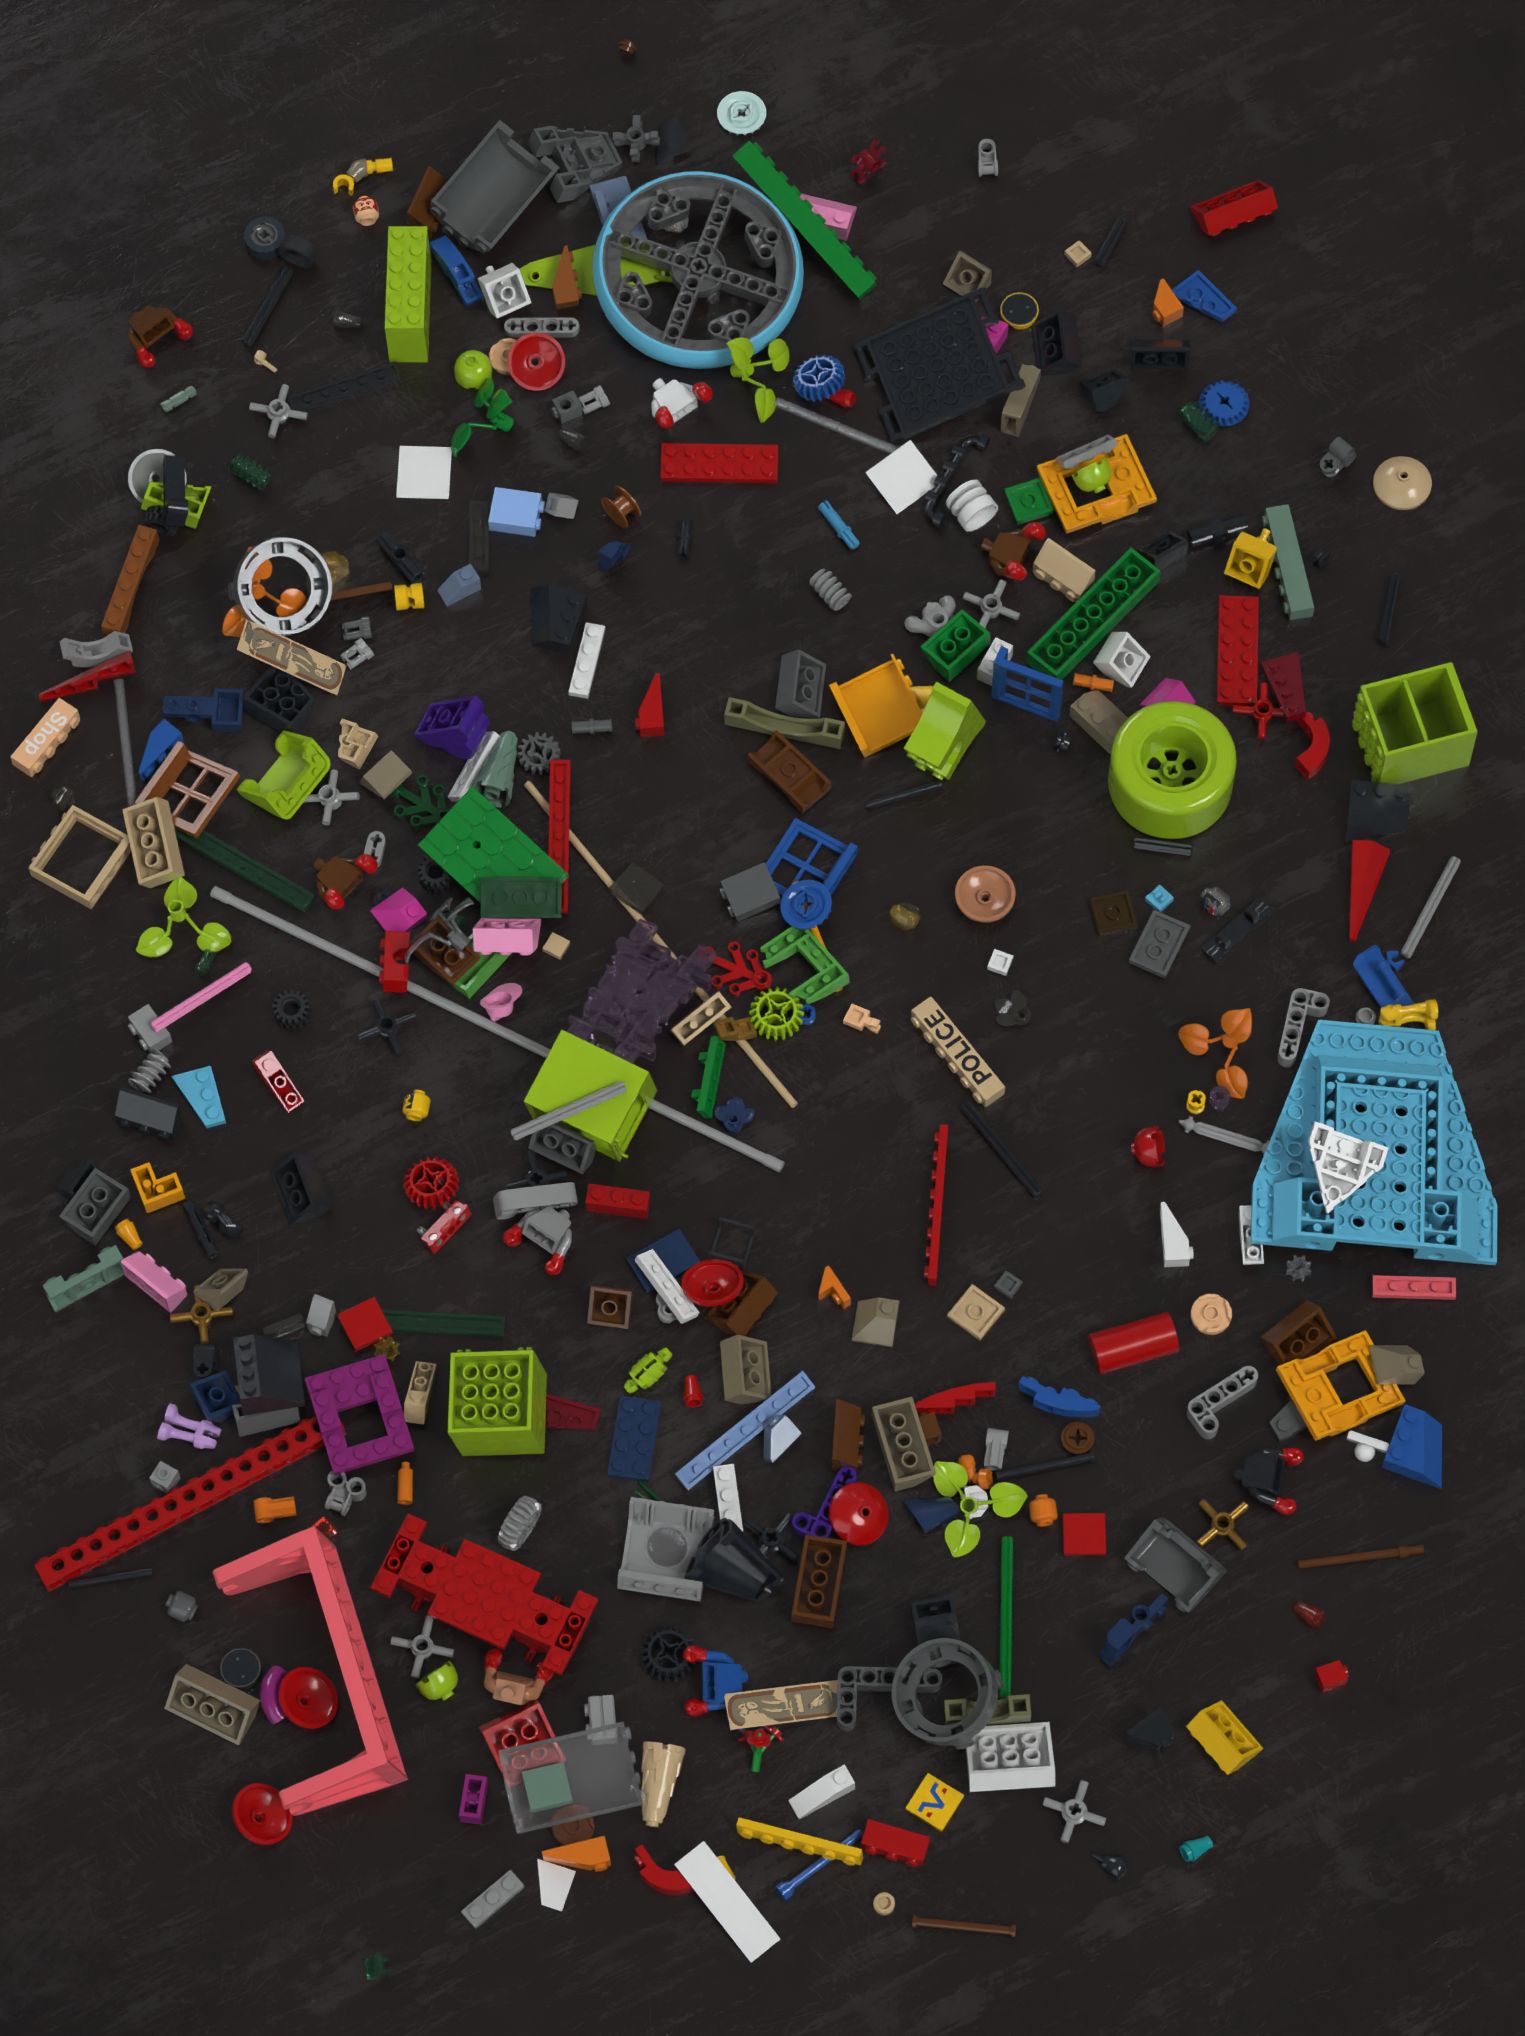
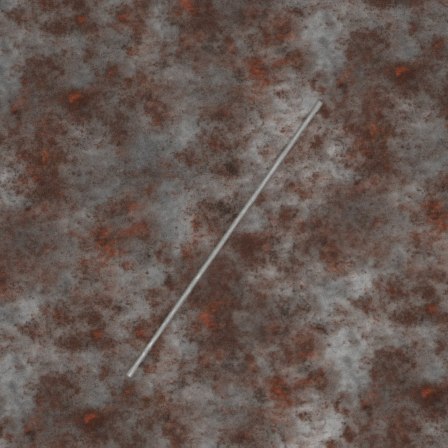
(227, 898)

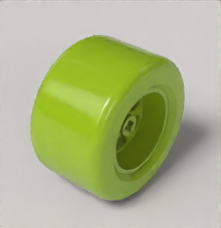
(1169, 807)

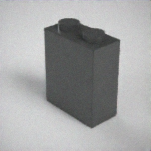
(750, 892)

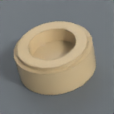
(884, 1903)

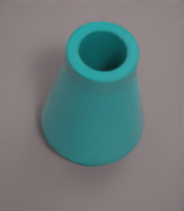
(1195, 1848)

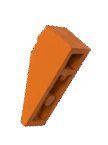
(586, 1855)

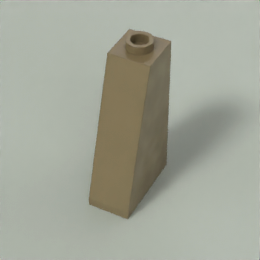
(1019, 401)

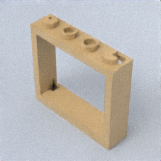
(106, 874)

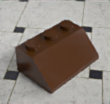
(419, 210)
(745, 1309)
(1299, 1334)
(847, 1436)

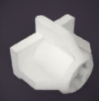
(980, 1495)

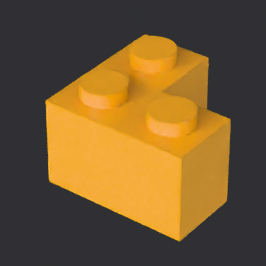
(159, 1192)

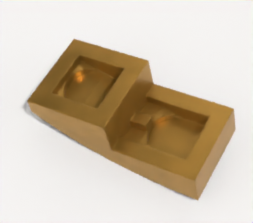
(735, 1030)

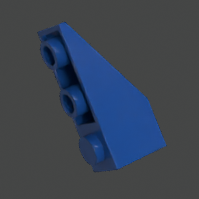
(159, 745)

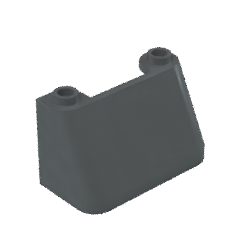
(1175, 1563)

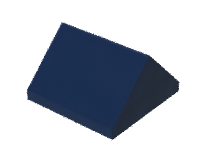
(216, 1396)

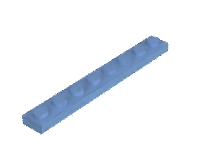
(744, 1430)

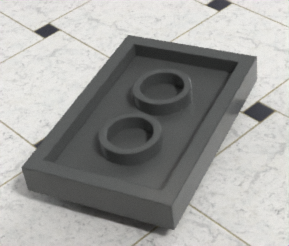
(1159, 944)

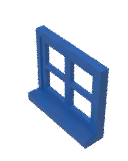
(1000, 681)
(830, 880)

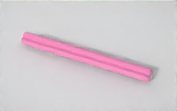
(201, 997)

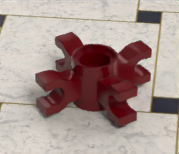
(868, 161)

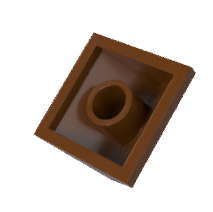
(610, 1306)

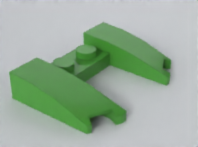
(830, 973)

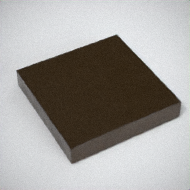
(1113, 913)

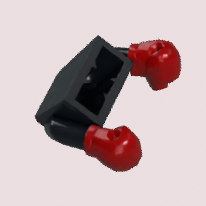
(1264, 1476)

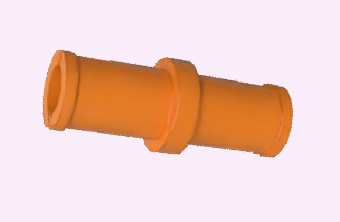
(1093, 682)

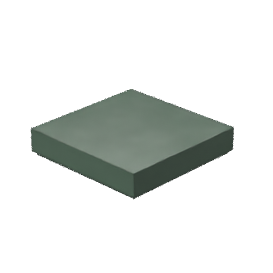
(547, 1787)

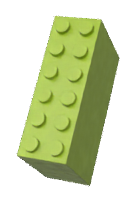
(408, 294)

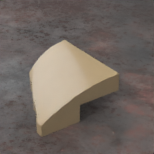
(355, 743)

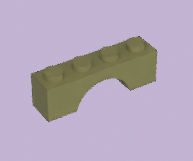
(1008, 1710)

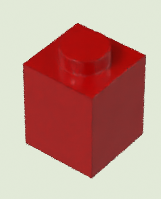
(1331, 1676)

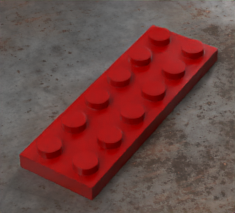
(719, 463)
(1237, 650)

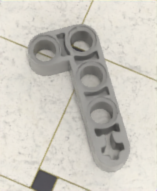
(1295, 1027)
(527, 1199)
(1225, 1397)

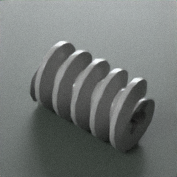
(829, 590)
(149, 1071)

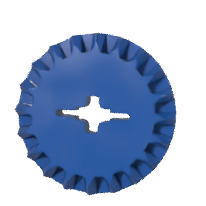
(1225, 414)
(797, 895)

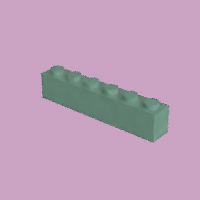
(1288, 563)

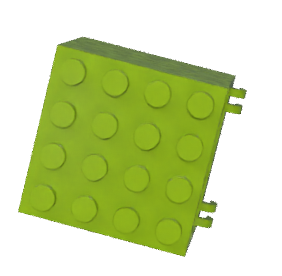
(497, 1402)

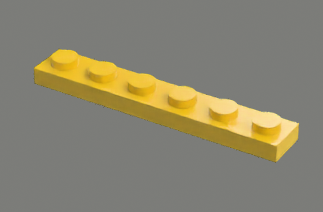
(805, 1843)

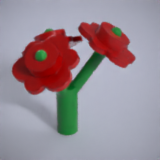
(759, 1742)

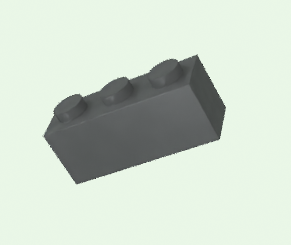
(263, 1421)

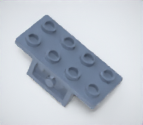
(609, 195)

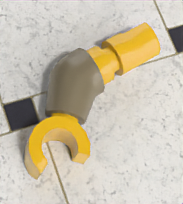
(360, 169)

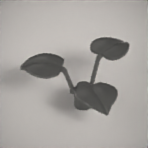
(456, 936)

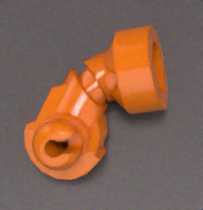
(983, 1478)

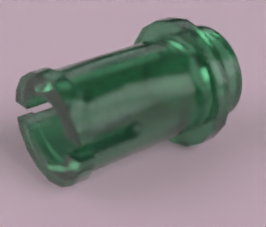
(204, 963)

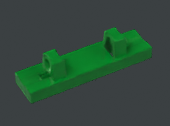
(713, 1063)

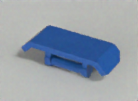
(1380, 978)

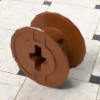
(621, 507)

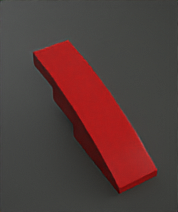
(947, 1400)

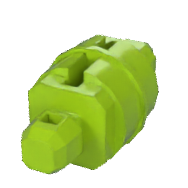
(648, 1370)

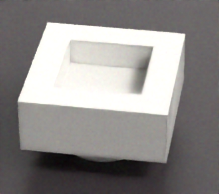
(1000, 962)

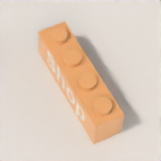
(45, 737)

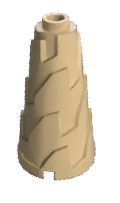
(660, 1770)

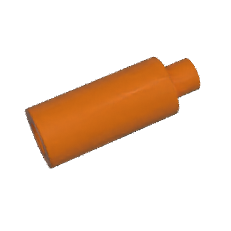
(405, 1484)

